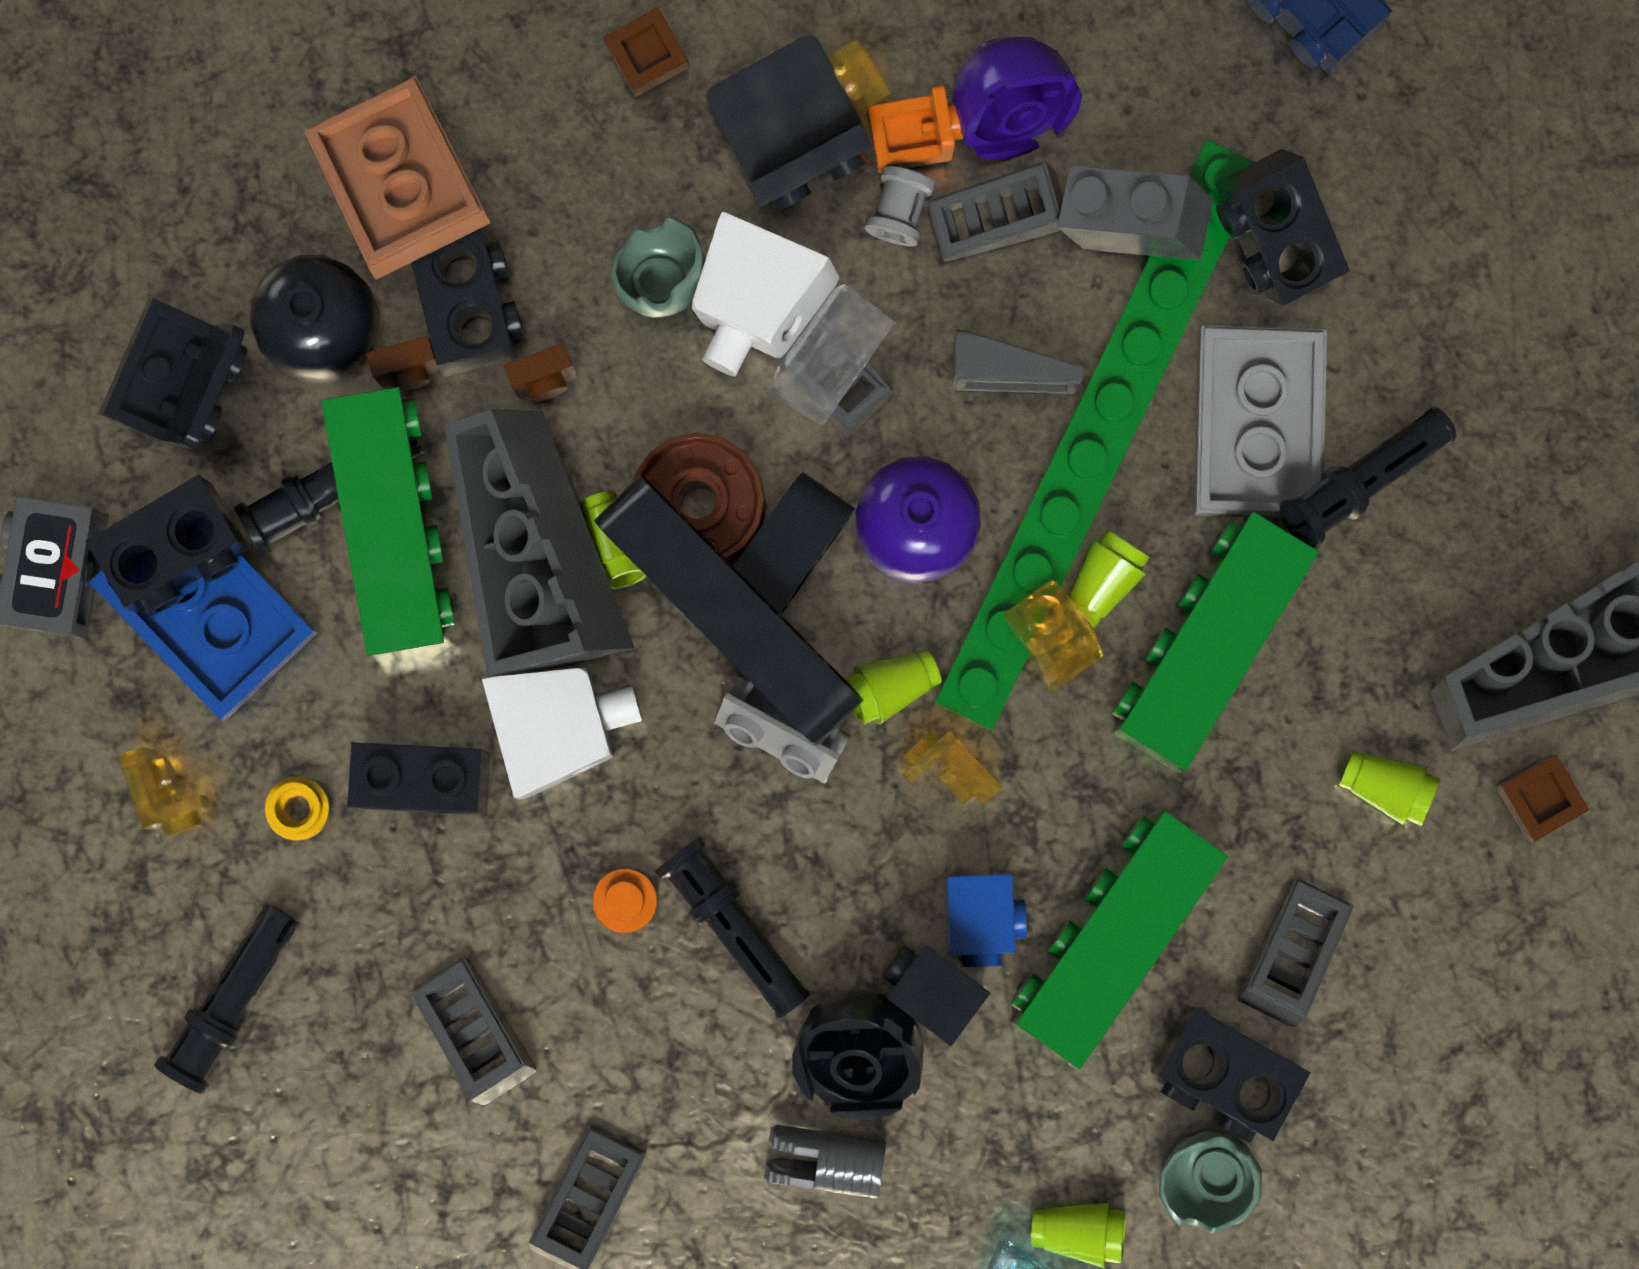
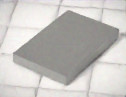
(1258, 418)

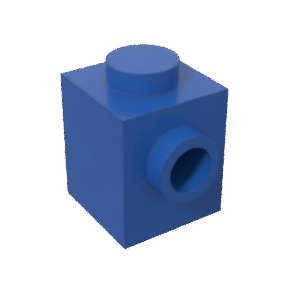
(983, 918)

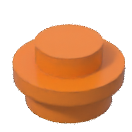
(625, 900)

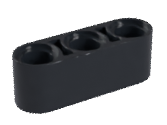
(793, 540)

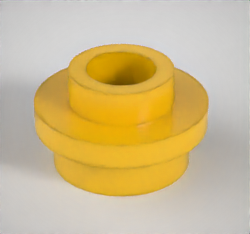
(277, 808)

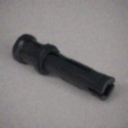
(1347, 490)
(294, 504)
(715, 902)
(214, 1023)

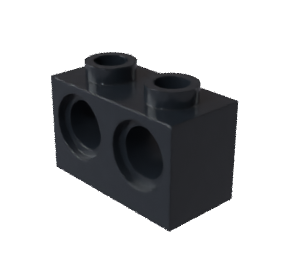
(1293, 219)
(452, 304)
(163, 529)
(418, 778)
(933, 991)
(1235, 1062)

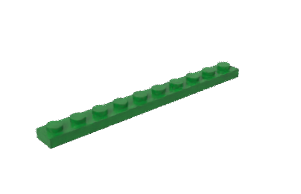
(1087, 457)

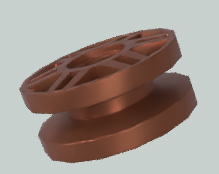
(722, 468)

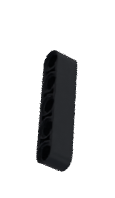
(728, 610)

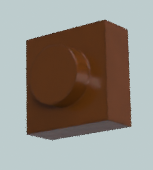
(646, 52)
(404, 364)
(541, 373)
(1542, 798)

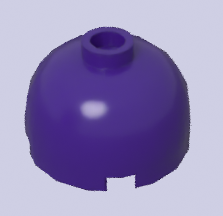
(1012, 94)
(917, 519)

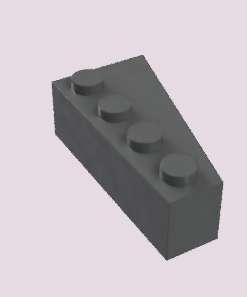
(529, 548)
(1550, 670)

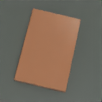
(396, 178)

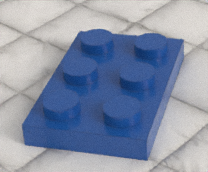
(222, 633)

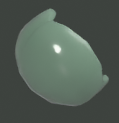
(658, 269)
(1210, 1181)

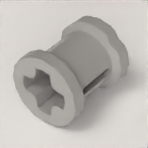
(899, 206)

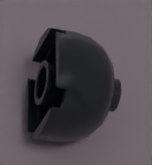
(314, 318)
(859, 1055)

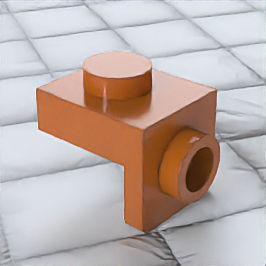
(914, 130)

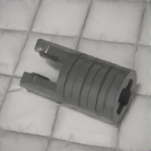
(844, 1161)

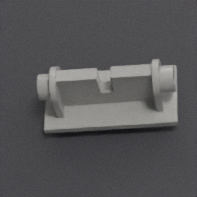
(757, 723)

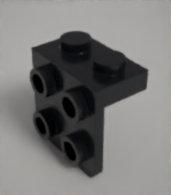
(789, 122)
(174, 375)

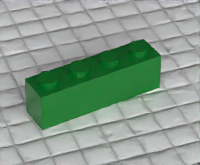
(384, 520)
(1214, 642)
(1118, 938)

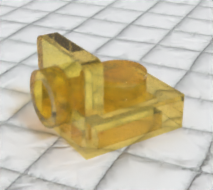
(859, 75)
(1054, 635)
(963, 773)
(151, 786)

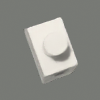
(757, 292)
(555, 725)

